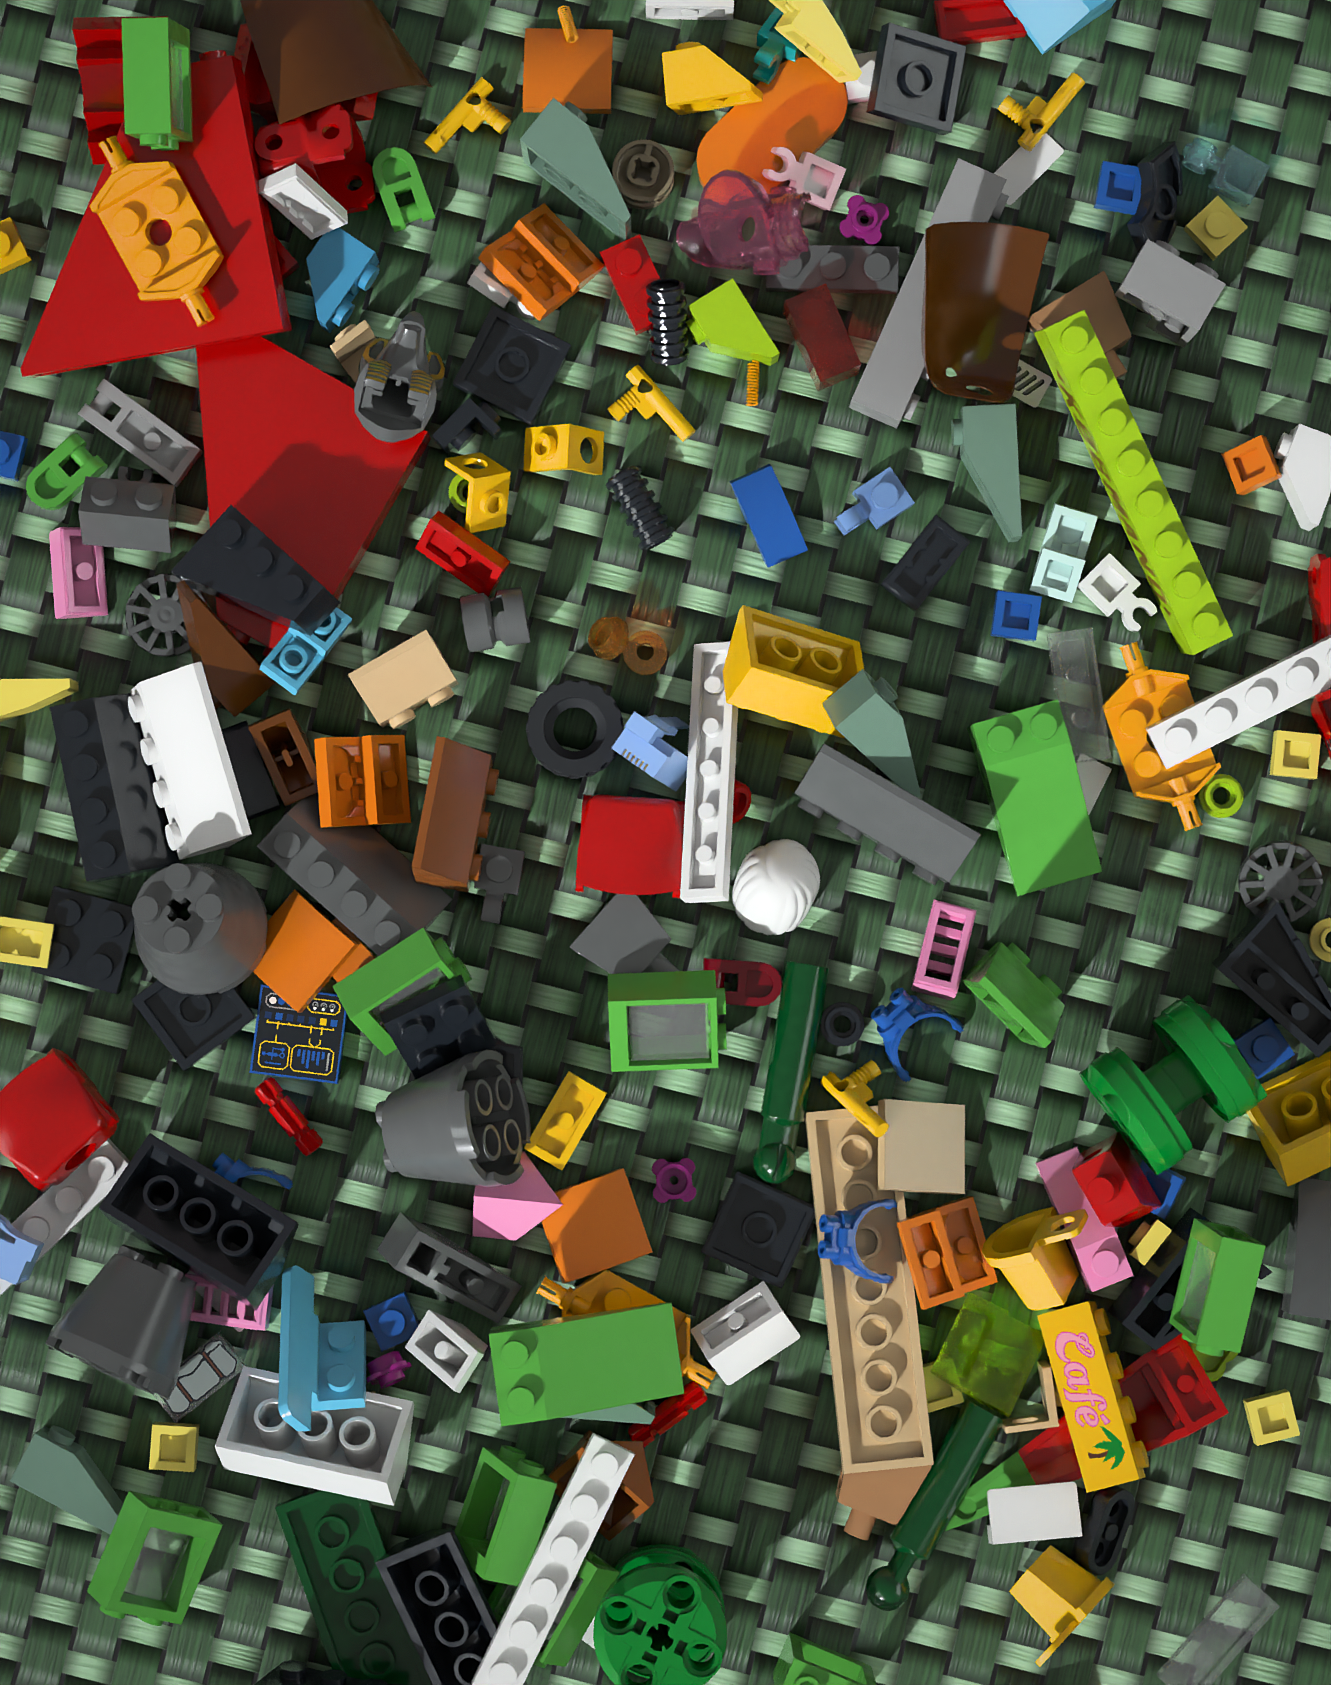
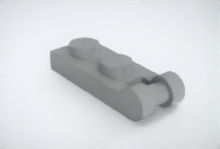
(141, 434)

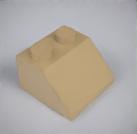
(405, 680)

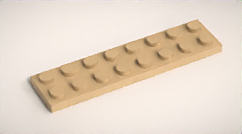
(868, 1322)

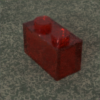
(821, 337)

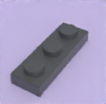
(841, 268)

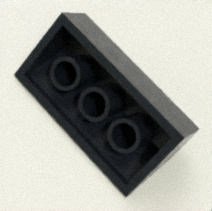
(110, 789)
(201, 1221)
(440, 1604)

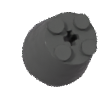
(217, 942)
(458, 1124)
(130, 1322)

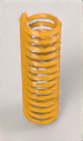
(570, 23)
(751, 393)

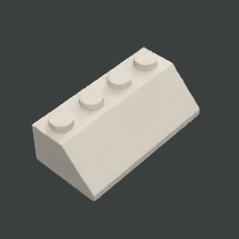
(189, 761)
(344, 1453)

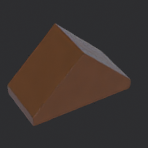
(286, 755)

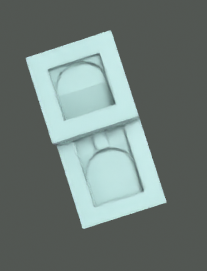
(1063, 552)

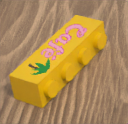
(1092, 1395)

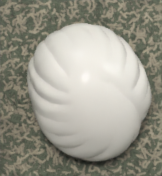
(776, 887)

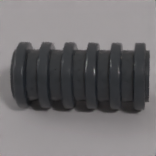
(667, 321)
(640, 507)

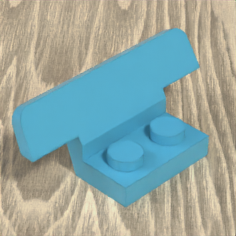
(319, 1362)

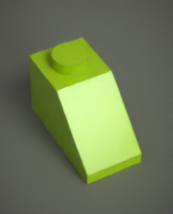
(730, 326)

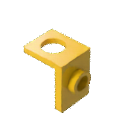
(559, 449)
(486, 491)

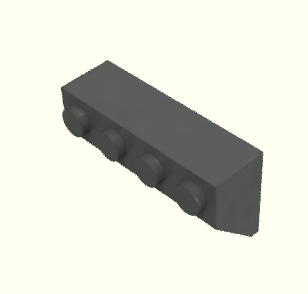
(886, 815)
(354, 876)

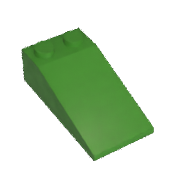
(1035, 797)
(1016, 995)
(585, 1363)

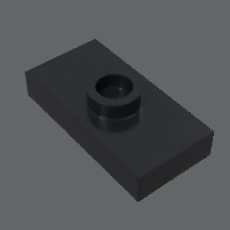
(925, 563)

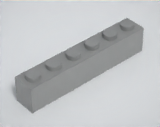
(897, 359)

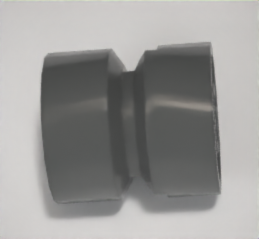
(495, 619)

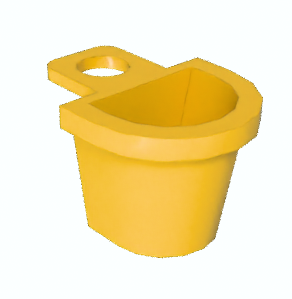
(1036, 1256)
(1058, 1595)

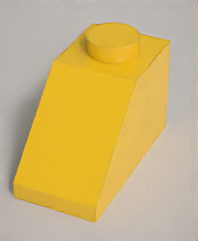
(702, 81)

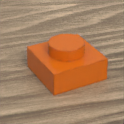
(1251, 465)

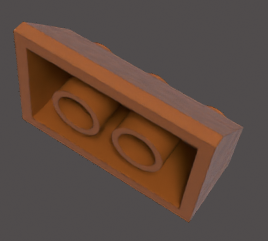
(454, 816)

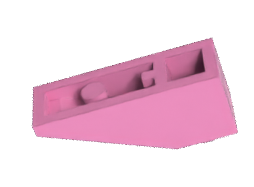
(1097, 1247)

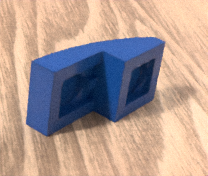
(768, 515)

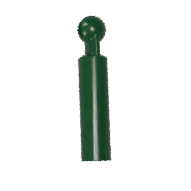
(790, 1069)
(934, 1502)

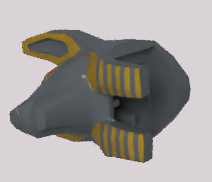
(398, 383)

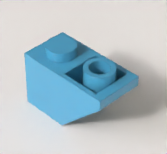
(337, 272)

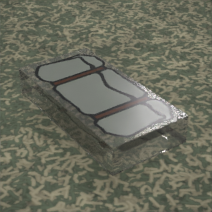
(202, 1375)

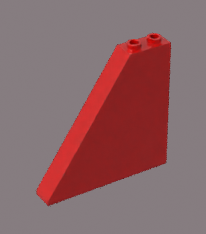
(95, 301)
(294, 464)

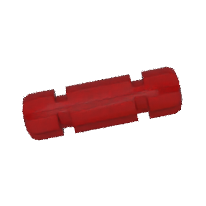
(288, 1116)
(669, 1413)

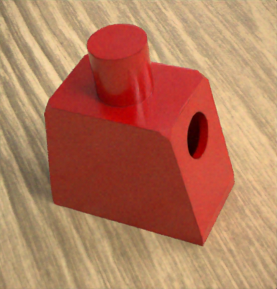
(1114, 1182)

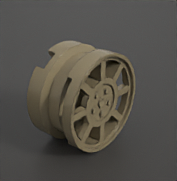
(643, 174)

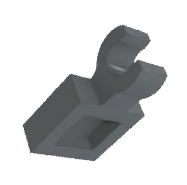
(498, 876)

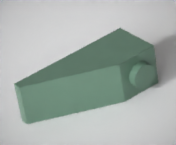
(991, 456)
(870, 720)
(67, 1478)

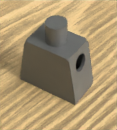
(625, 939)

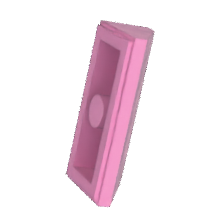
(77, 575)

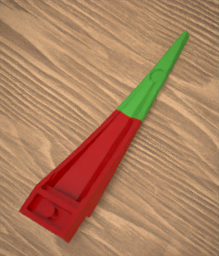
(1169, 1402)

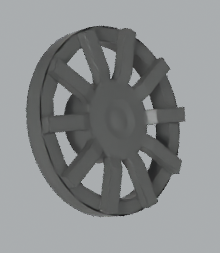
(163, 614)
(1280, 879)

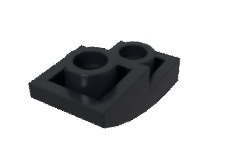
(249, 771)

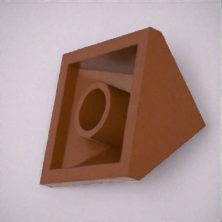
(632, 1496)

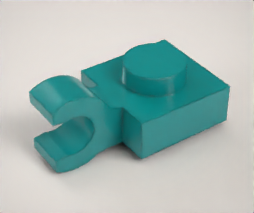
(773, 49)

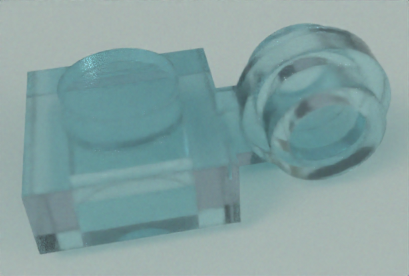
(1236, 174)

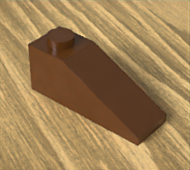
(227, 663)

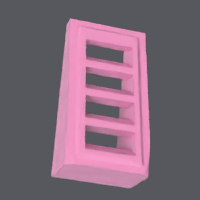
(934, 986)
(259, 1321)

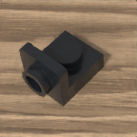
(459, 426)

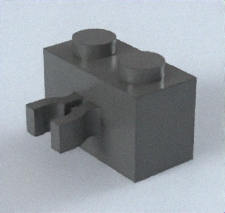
(128, 512)

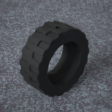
(541, 723)

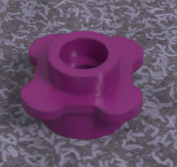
(864, 232)
(683, 1171)
(387, 1369)

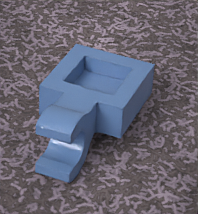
(878, 501)

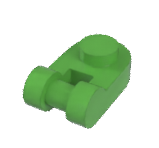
(395, 175)
(50, 484)

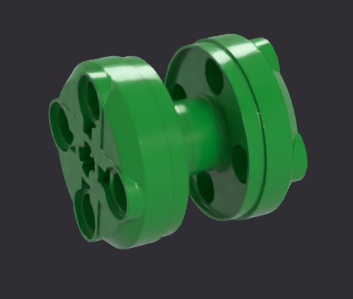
(1199, 1064)
(661, 1619)

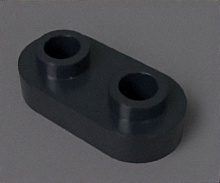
(1105, 1529)

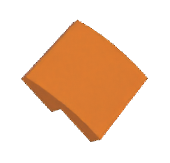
(568, 71)
(541, 262)
(362, 780)
(301, 951)
(595, 1227)
(946, 1252)

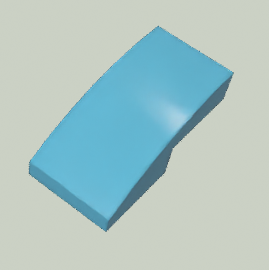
(300, 655)

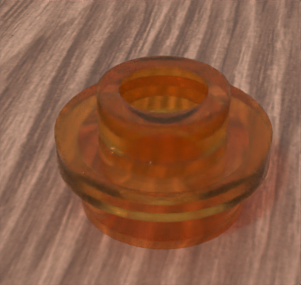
(608, 637)
(650, 666)

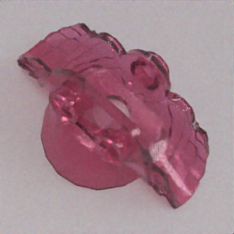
(716, 233)

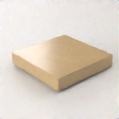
(922, 1147)

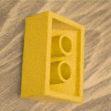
(787, 668)
(1297, 1120)

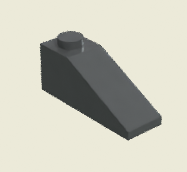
(447, 1268)

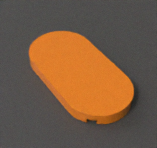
(797, 112)

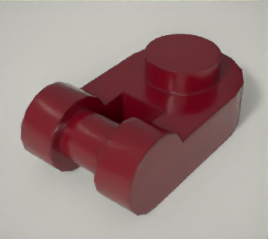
(756, 983)

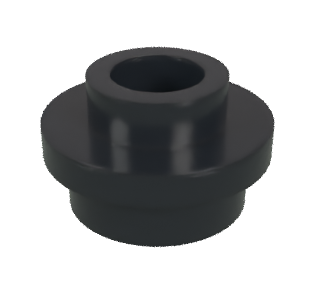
(856, 1024)

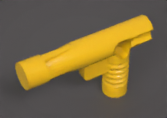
(1041, 112)
(469, 116)
(650, 403)
(856, 1095)

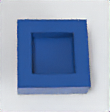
(1118, 188)
(11, 455)
(1016, 616)
(1263, 1047)
(1166, 1187)
(392, 1320)

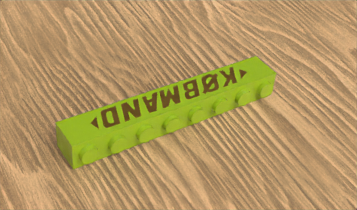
(1133, 483)

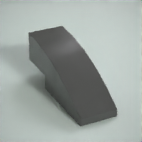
(1309, 1251)

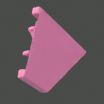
(513, 1208)

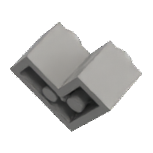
(1170, 291)

